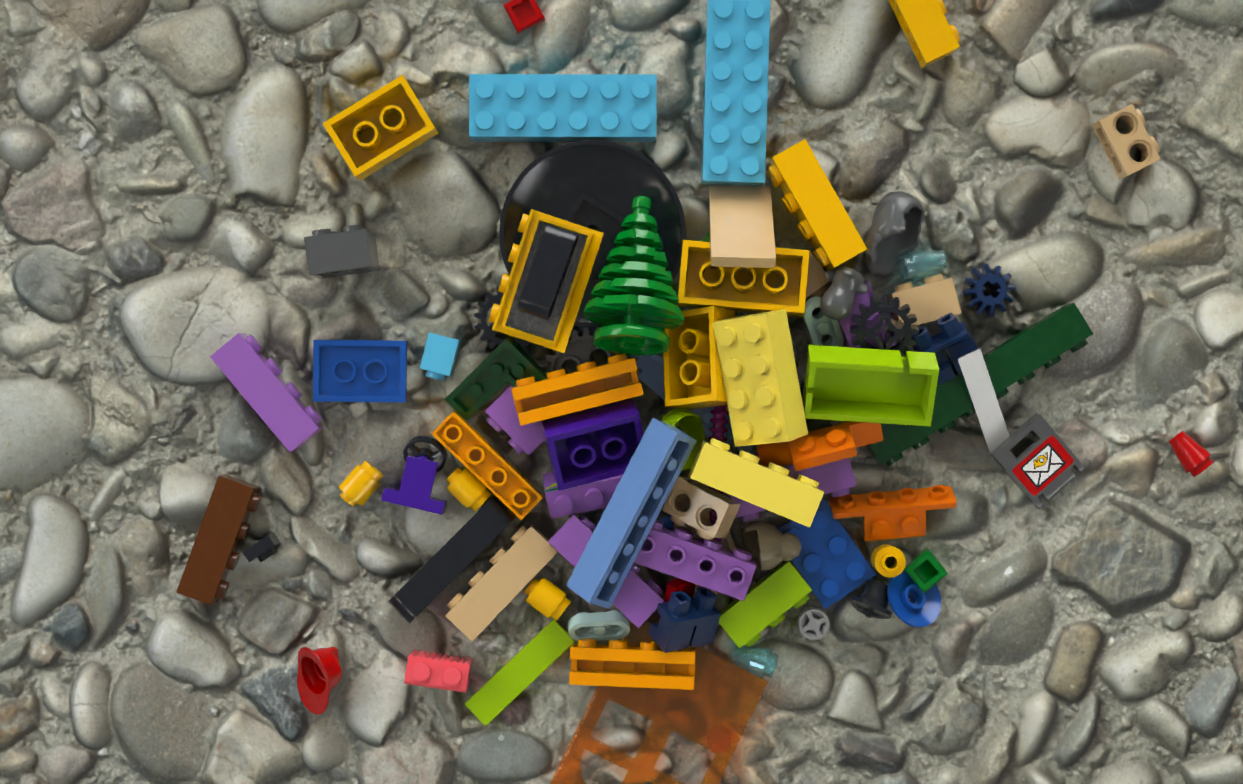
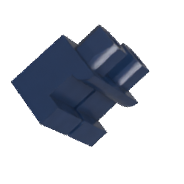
(953, 338)
(686, 621)

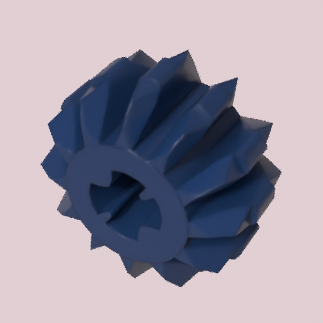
(988, 278)

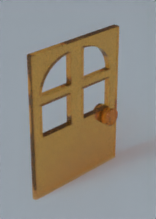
(708, 715)

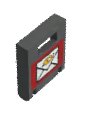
(1043, 466)

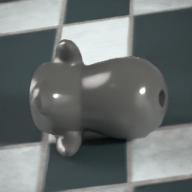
(840, 296)

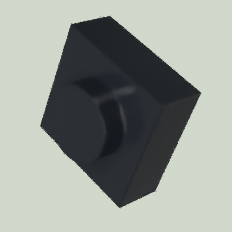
(262, 549)

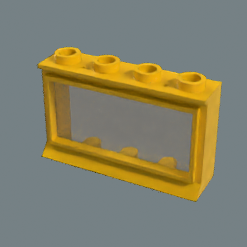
(557, 330)

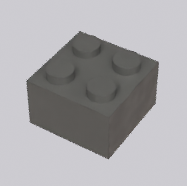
(342, 252)

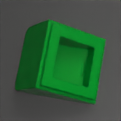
(925, 570)

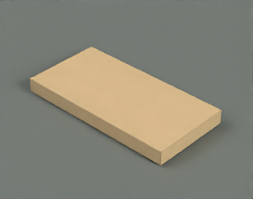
(741, 226)

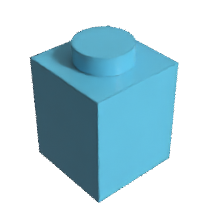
(440, 356)

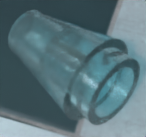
(919, 264)
(755, 660)

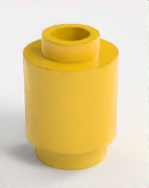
(360, 484)
(467, 488)
(879, 556)
(546, 598)

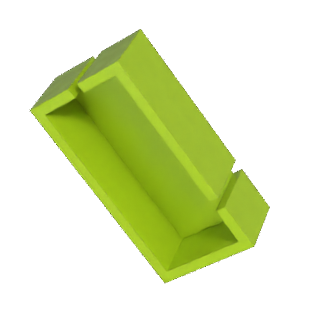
(870, 385)

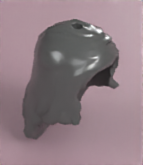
(893, 231)

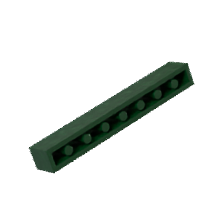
(1006, 364)

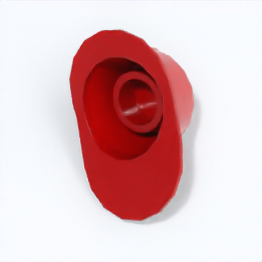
(317, 676)

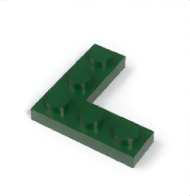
(504, 364)

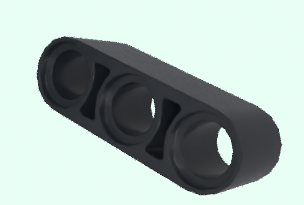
(548, 271)

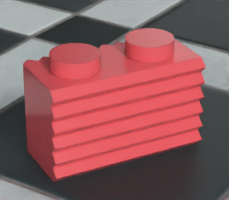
(438, 671)

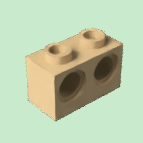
(1118, 145)
(702, 502)

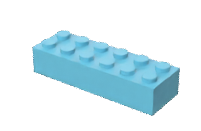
(735, 92)
(562, 107)

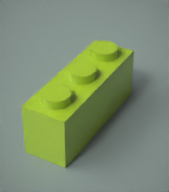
(764, 604)

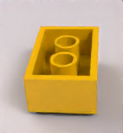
(380, 128)
(693, 363)

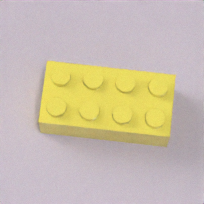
(760, 378)
(756, 483)

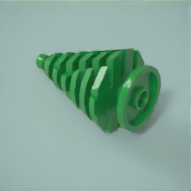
(635, 290)

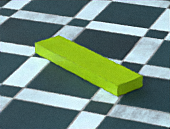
(519, 672)

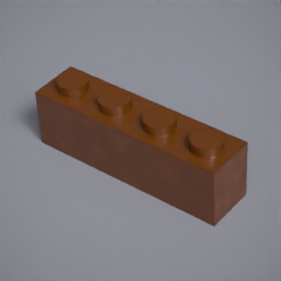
(218, 540)

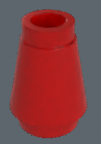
(1190, 454)

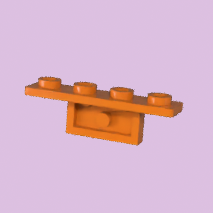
(821, 445)
(893, 512)

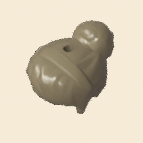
(769, 544)

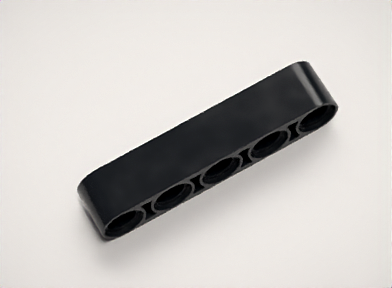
(451, 559)

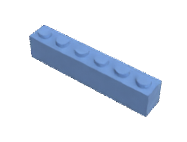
(631, 513)

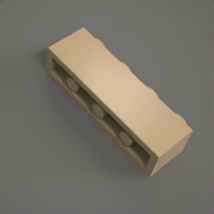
(501, 583)

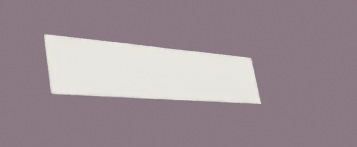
(984, 399)

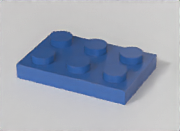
(359, 371)
(828, 557)

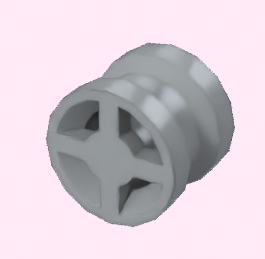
(817, 627)

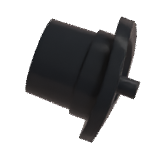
(873, 600)

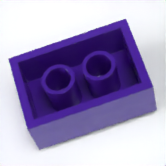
(592, 443)

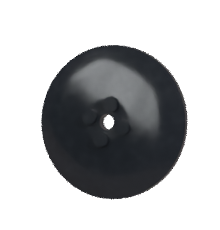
(594, 186)

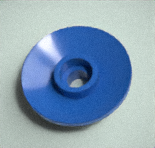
(921, 608)

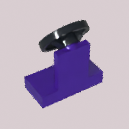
(419, 477)

